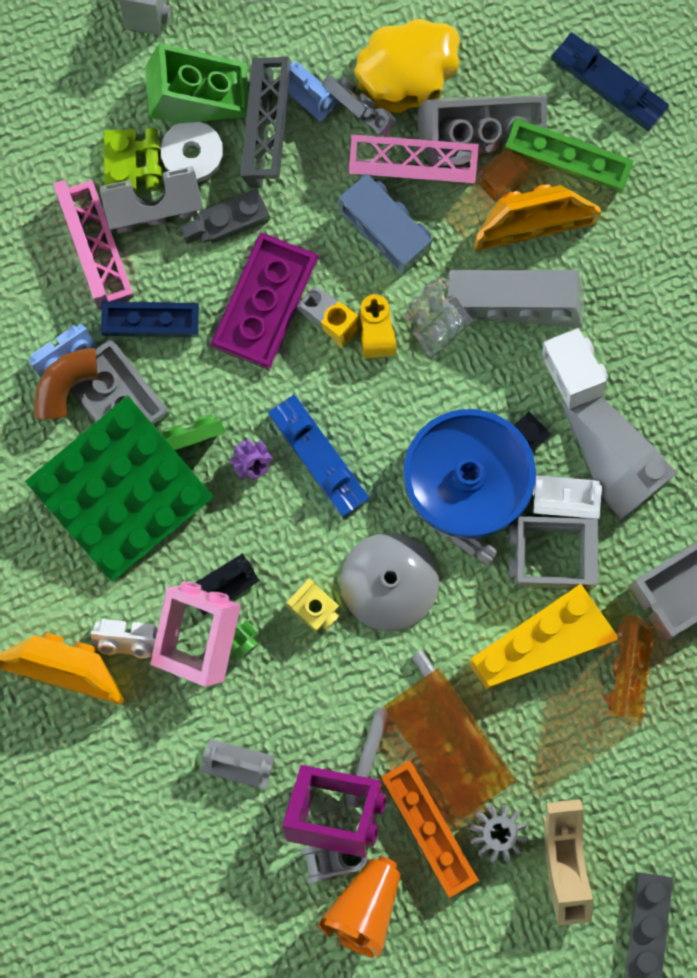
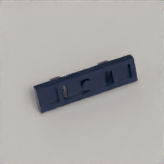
(610, 81)

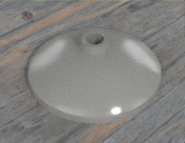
(384, 604)

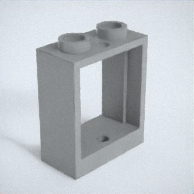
(588, 552)

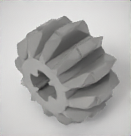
(494, 844)

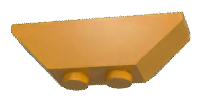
(535, 215)
(62, 666)

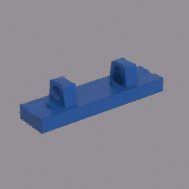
(318, 456)

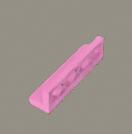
(411, 170)
(81, 242)

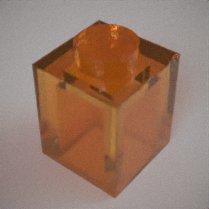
(503, 174)

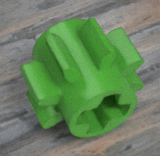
(243, 641)

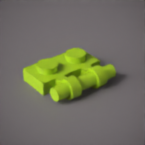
(121, 158)

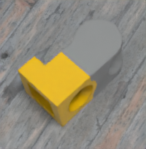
(330, 315)

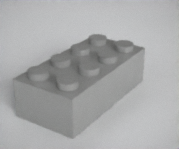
(670, 593)

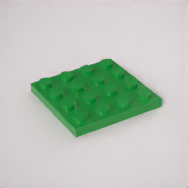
(119, 488)

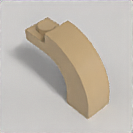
(566, 862)

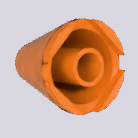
(364, 908)

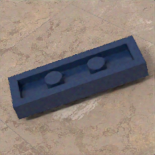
(150, 319)

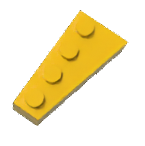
(551, 636)

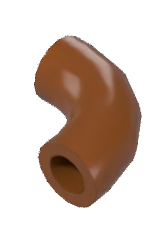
(59, 379)

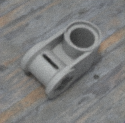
(331, 864)

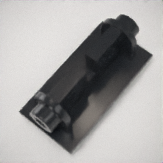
(230, 578)

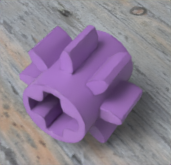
(250, 459)

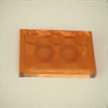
(631, 670)

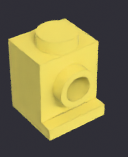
(300, 604)

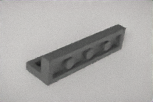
(260, 116)

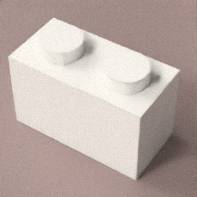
(574, 368)

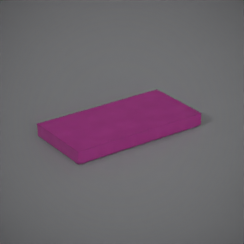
(264, 301)

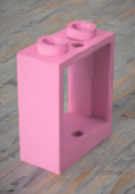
(220, 640)

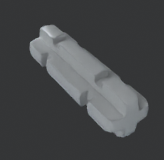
(485, 553)

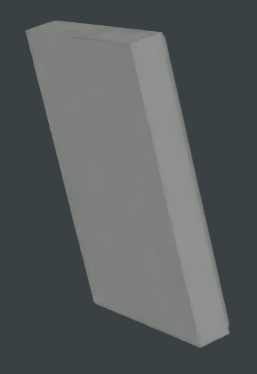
(115, 381)

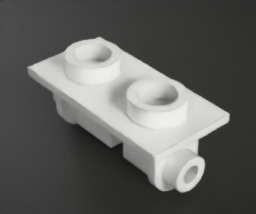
(110, 638)

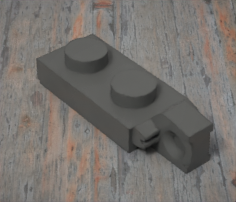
(359, 104)
(227, 218)

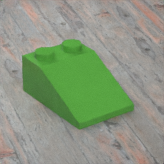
(195, 86)

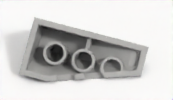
(476, 121)
(617, 456)

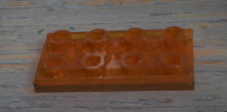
(450, 743)

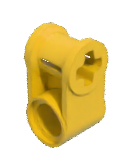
(376, 333)

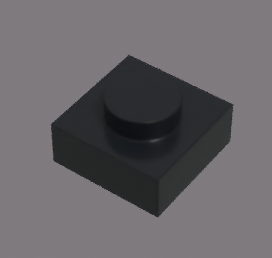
(533, 431)

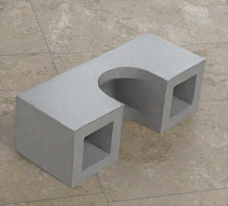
(179, 198)

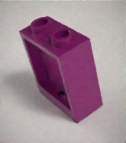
(347, 842)

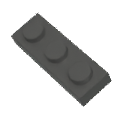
(648, 926)

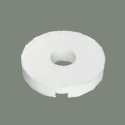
(197, 135)

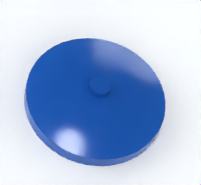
(469, 473)

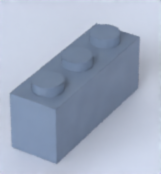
(385, 223)

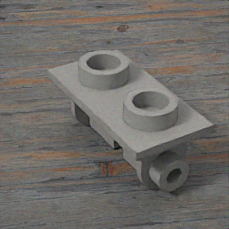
(237, 763)

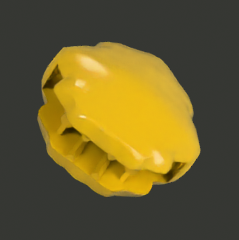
(407, 64)

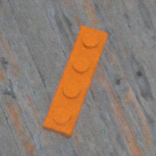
(429, 829)

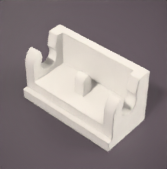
(566, 497)

